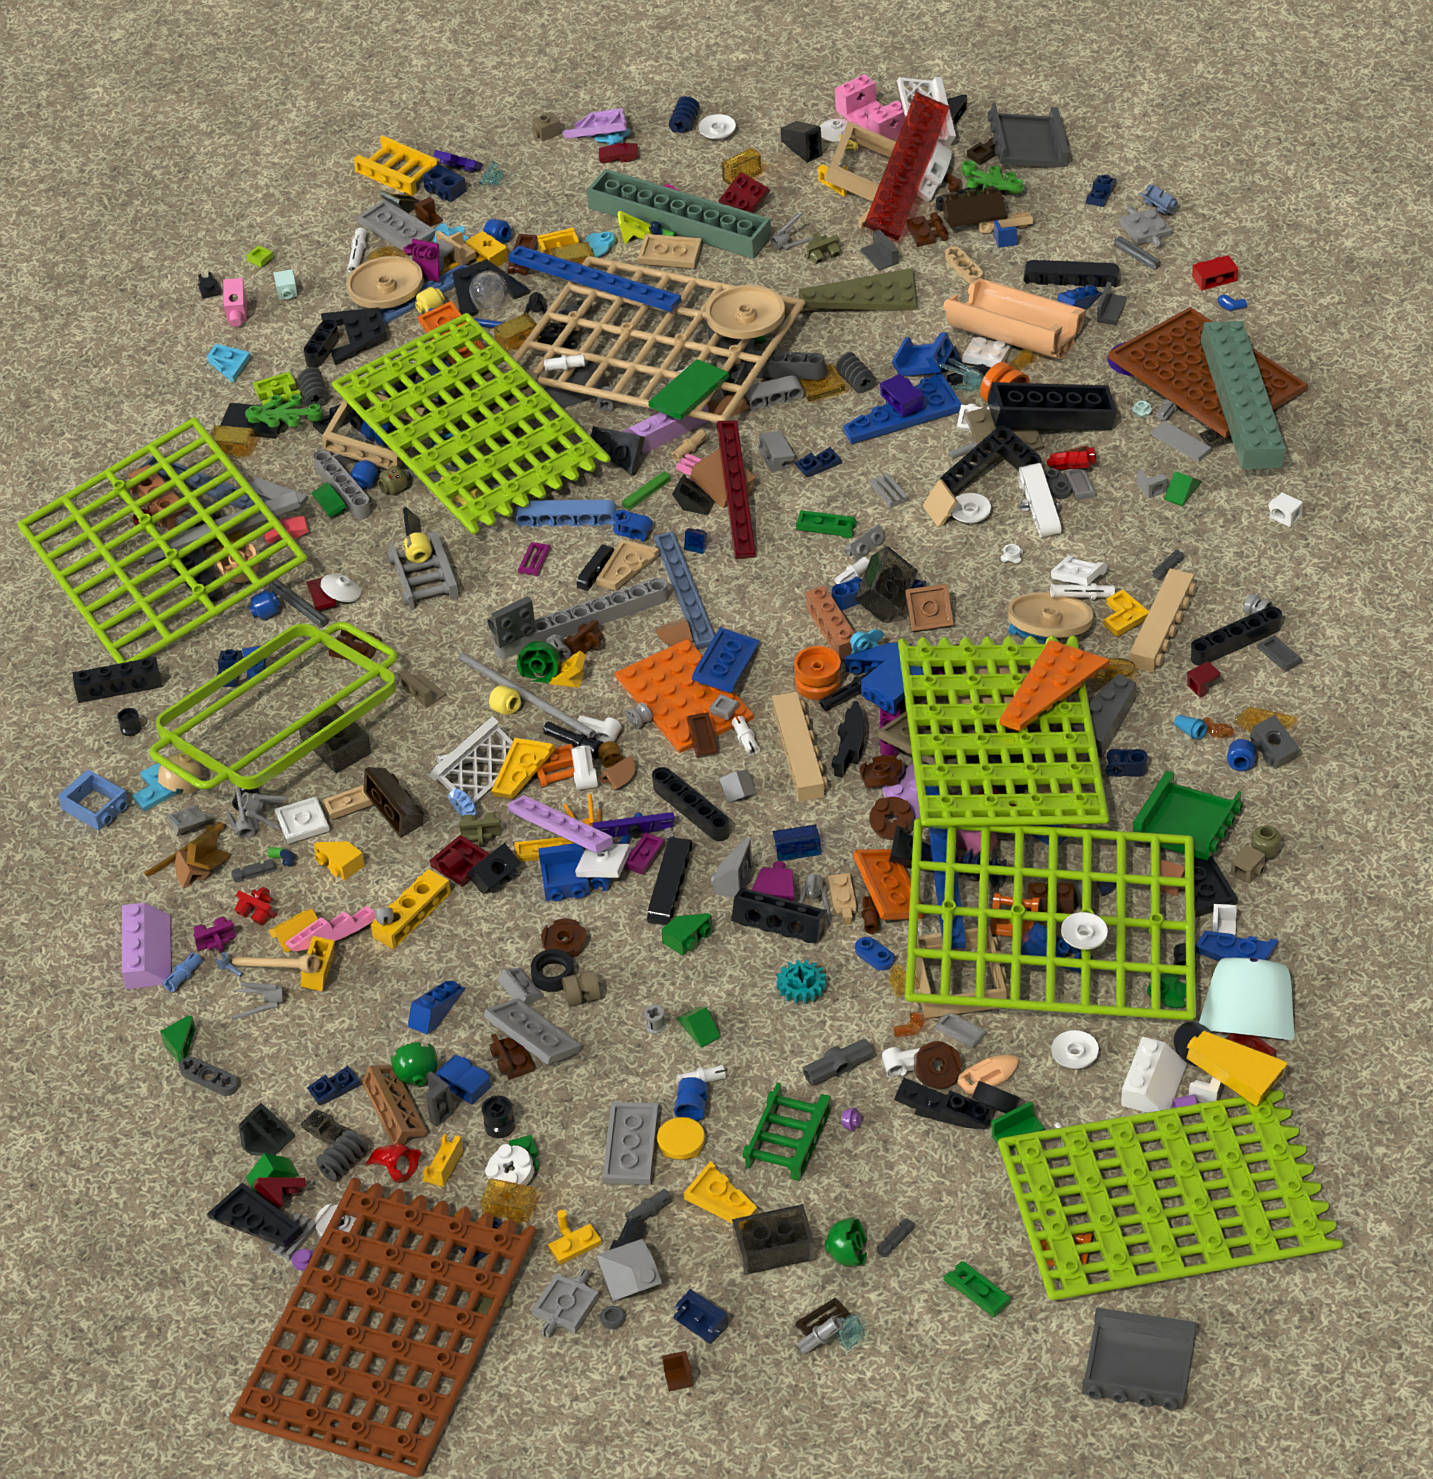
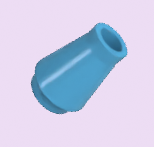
(1191, 726)

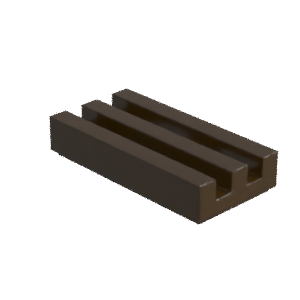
(818, 1312)

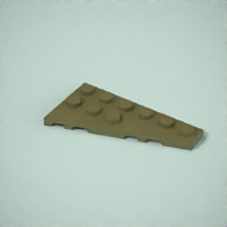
(877, 292)

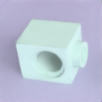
(285, 284)

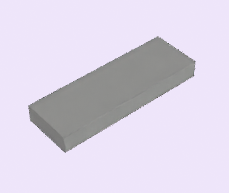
(1181, 441)
(270, 490)

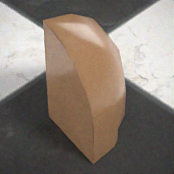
(674, 632)
(619, 773)
(188, 873)

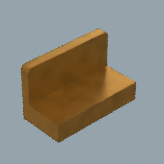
(204, 853)

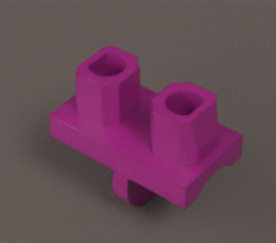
(214, 936)

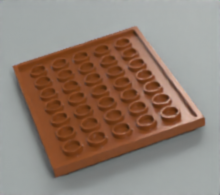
(1176, 367)

